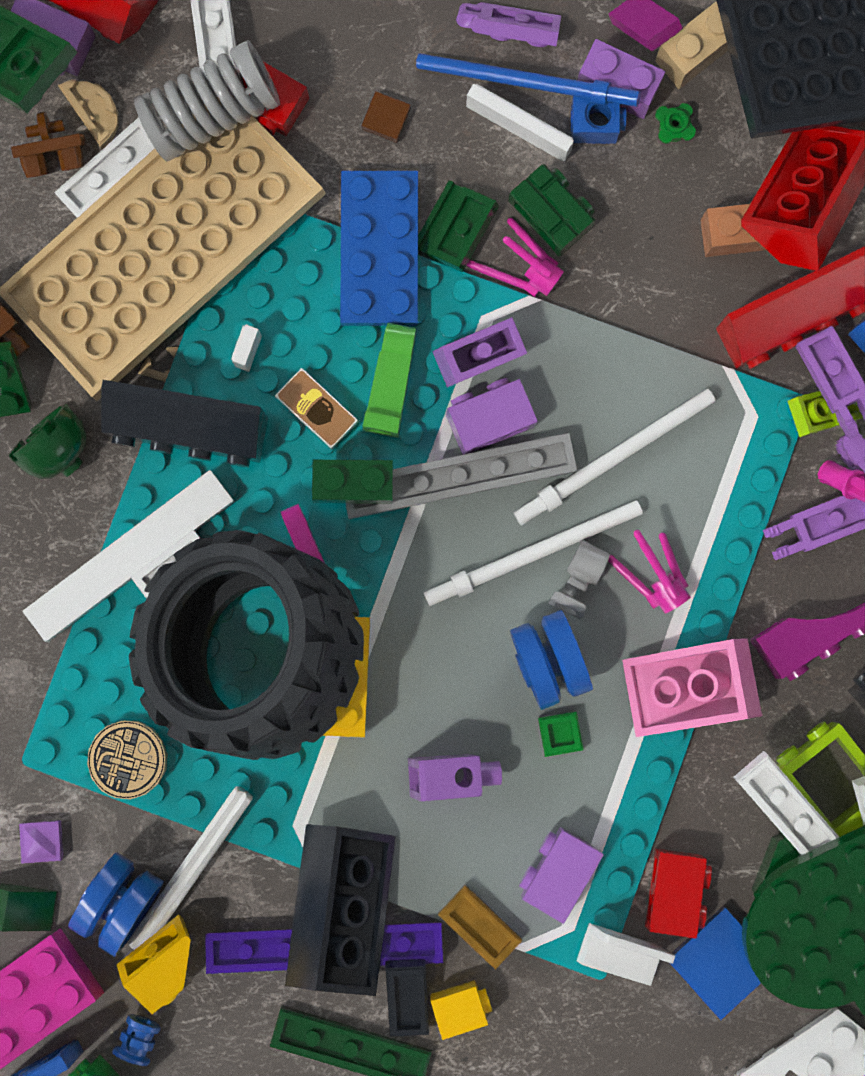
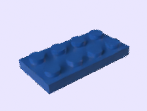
(379, 248)

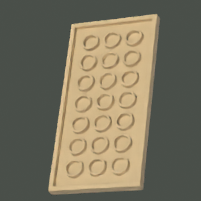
(158, 250)

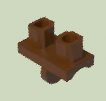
(32, 154)

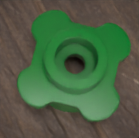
(670, 133)

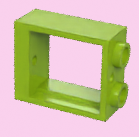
(819, 738)

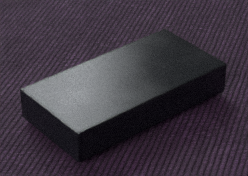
(407, 997)

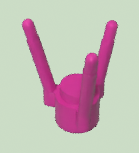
(543, 269)
(669, 589)

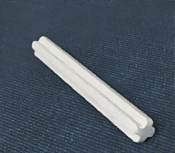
(192, 866)

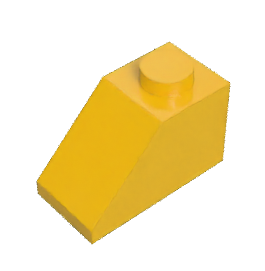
(158, 966)

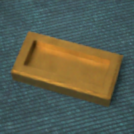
(480, 927)

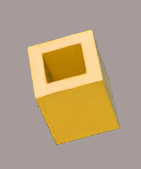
(460, 1009)

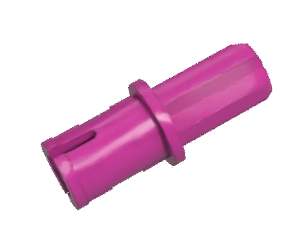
(843, 479)

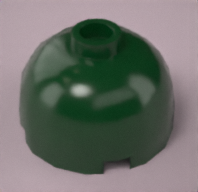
(52, 445)

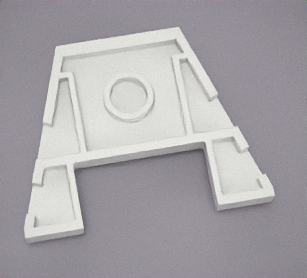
(822, 1048)

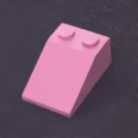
(692, 687)

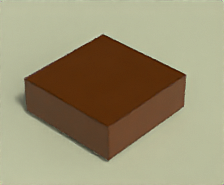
(386, 117)

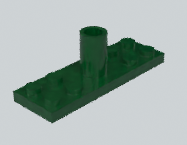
(29, 60)

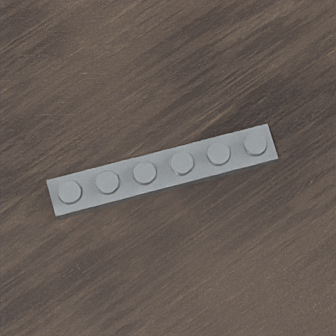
(475, 473)

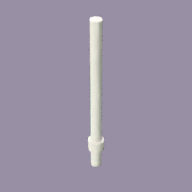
(551, 497)
(464, 583)

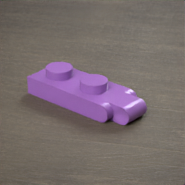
(510, 23)

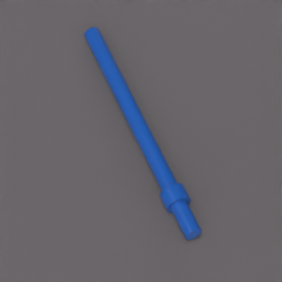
(598, 92)

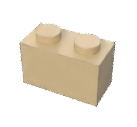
(693, 47)

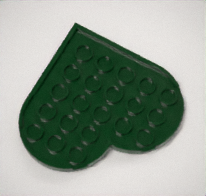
(810, 927)

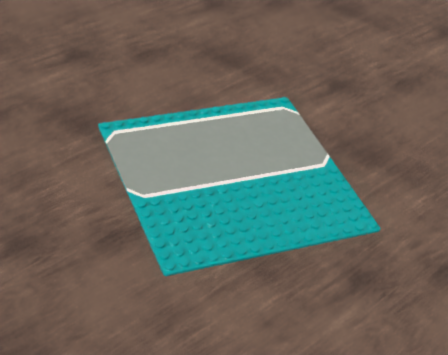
(446, 671)

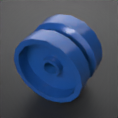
(546, 661)
(113, 902)

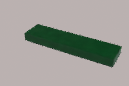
(347, 1046)

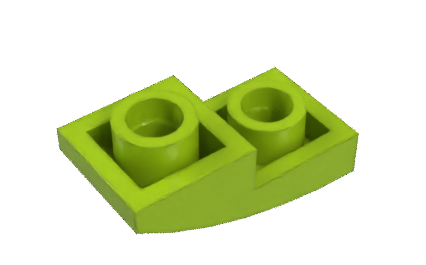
(813, 414)

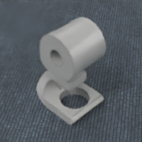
(584, 569)

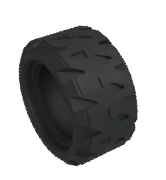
(175, 633)

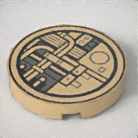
(127, 759)

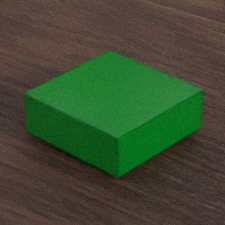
(560, 734)

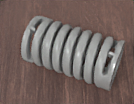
(190, 96)

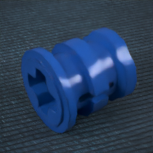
(137, 1040)

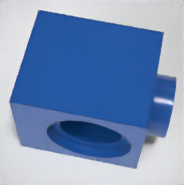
(584, 131)

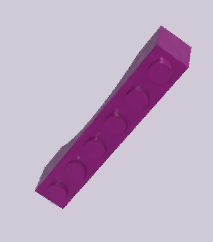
(794, 642)

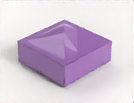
(41, 841)

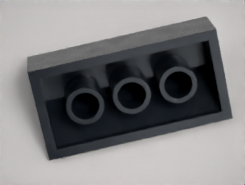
(182, 422)
(340, 910)

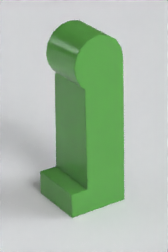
(390, 381)

